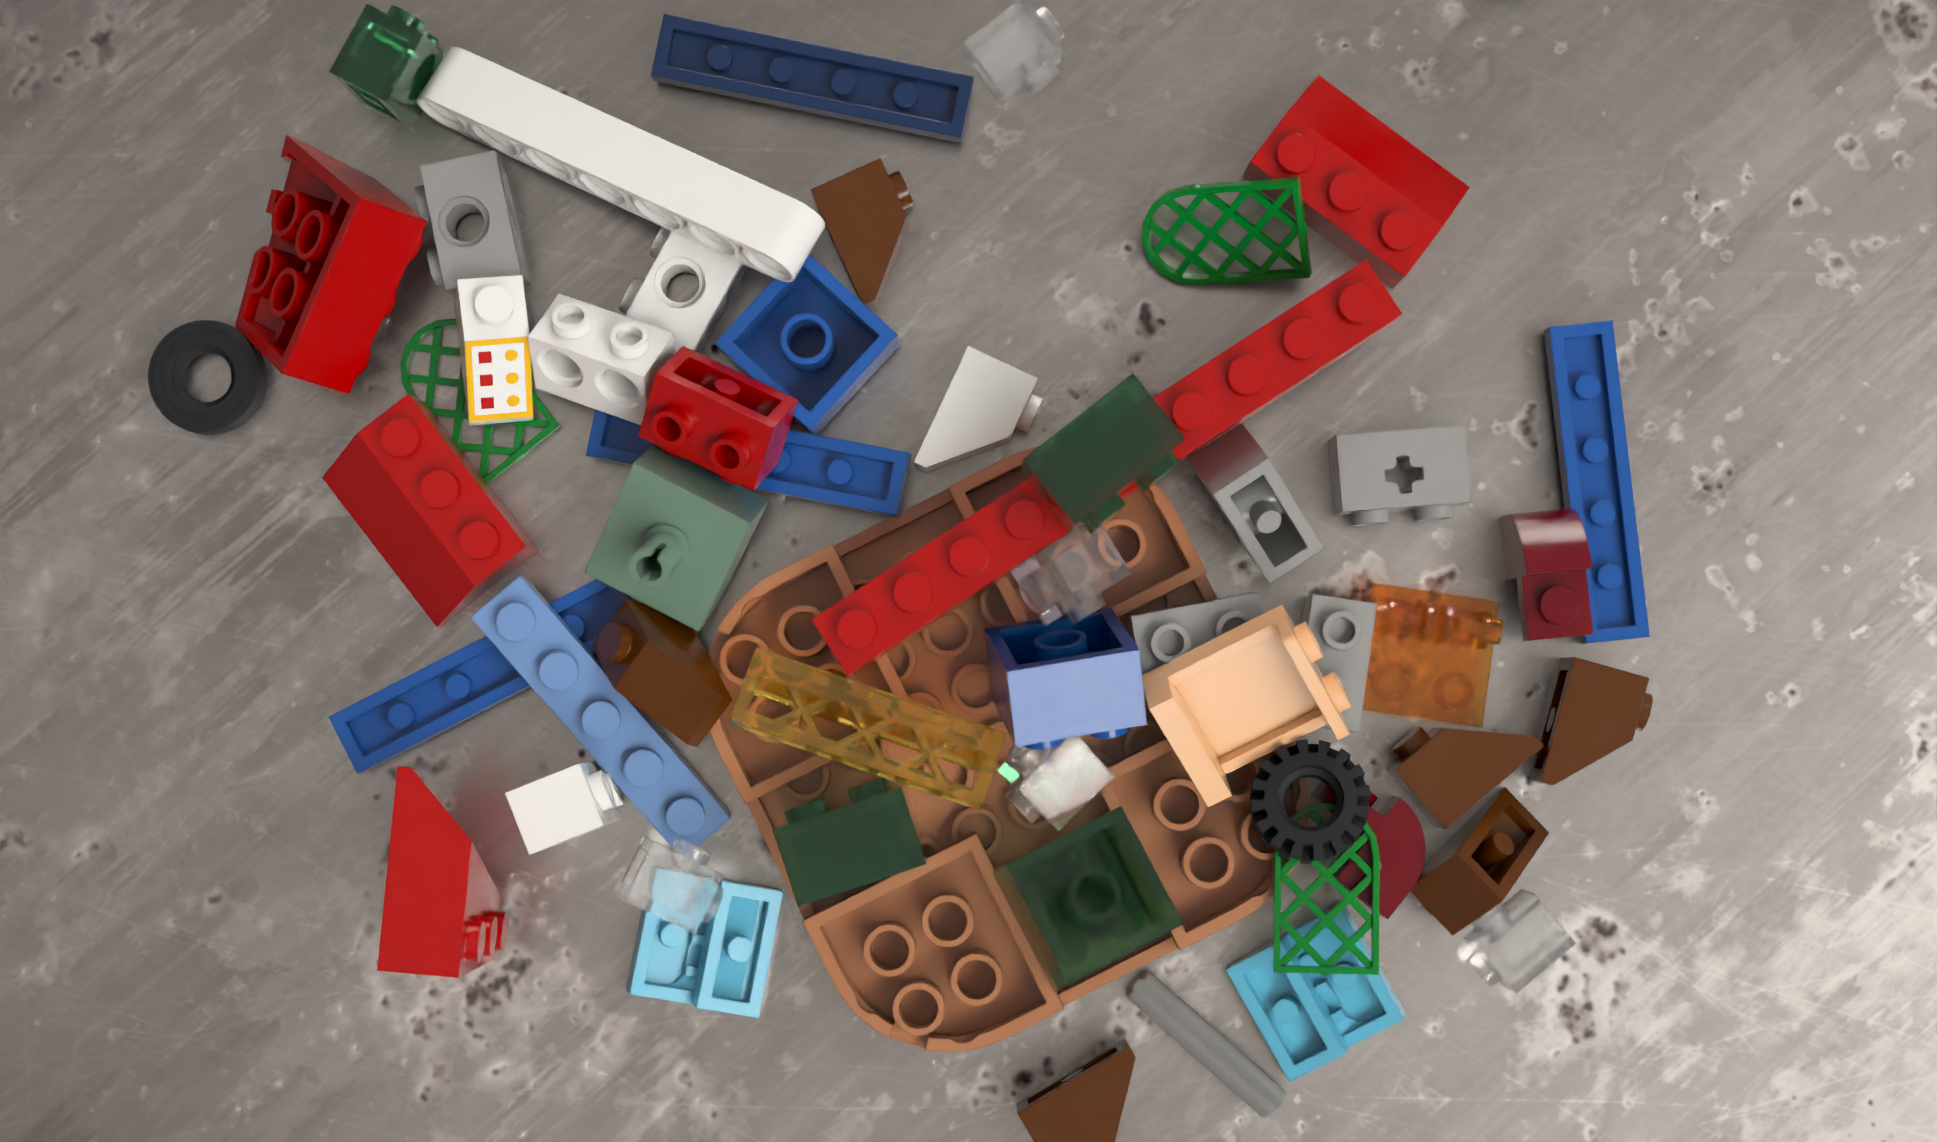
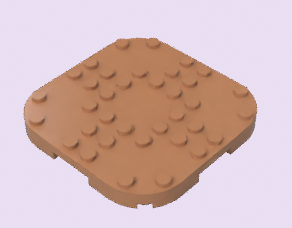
(937, 945)

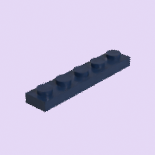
(812, 78)

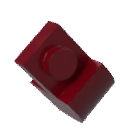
(1550, 563)
(1399, 846)

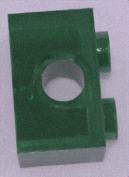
(388, 62)

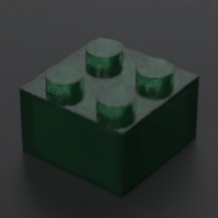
(1102, 454)
(851, 842)
(1087, 898)

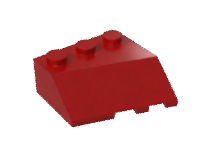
(327, 269)
(438, 893)

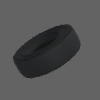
(168, 371)

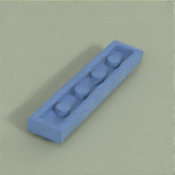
(599, 716)

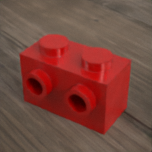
(717, 418)

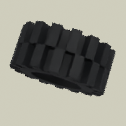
(1317, 762)

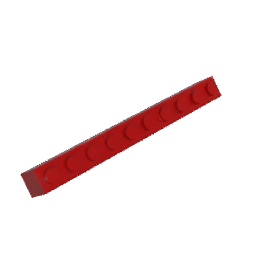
(1021, 523)

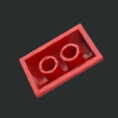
(1358, 181)
(427, 509)

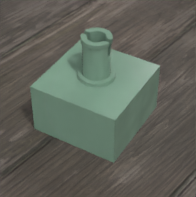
(675, 536)

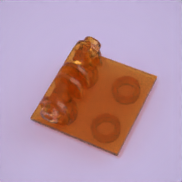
(1431, 654)

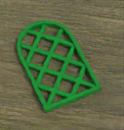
(1213, 276)
(517, 452)
(1372, 920)

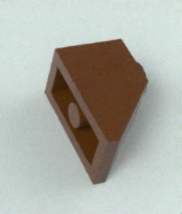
(866, 224)
(662, 670)
(1588, 717)
(1456, 768)
(1479, 862)
(1083, 1102)

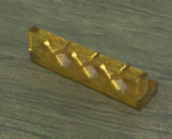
(873, 715)

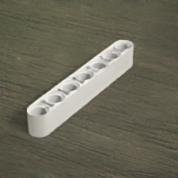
(622, 164)

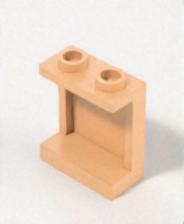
(1244, 698)

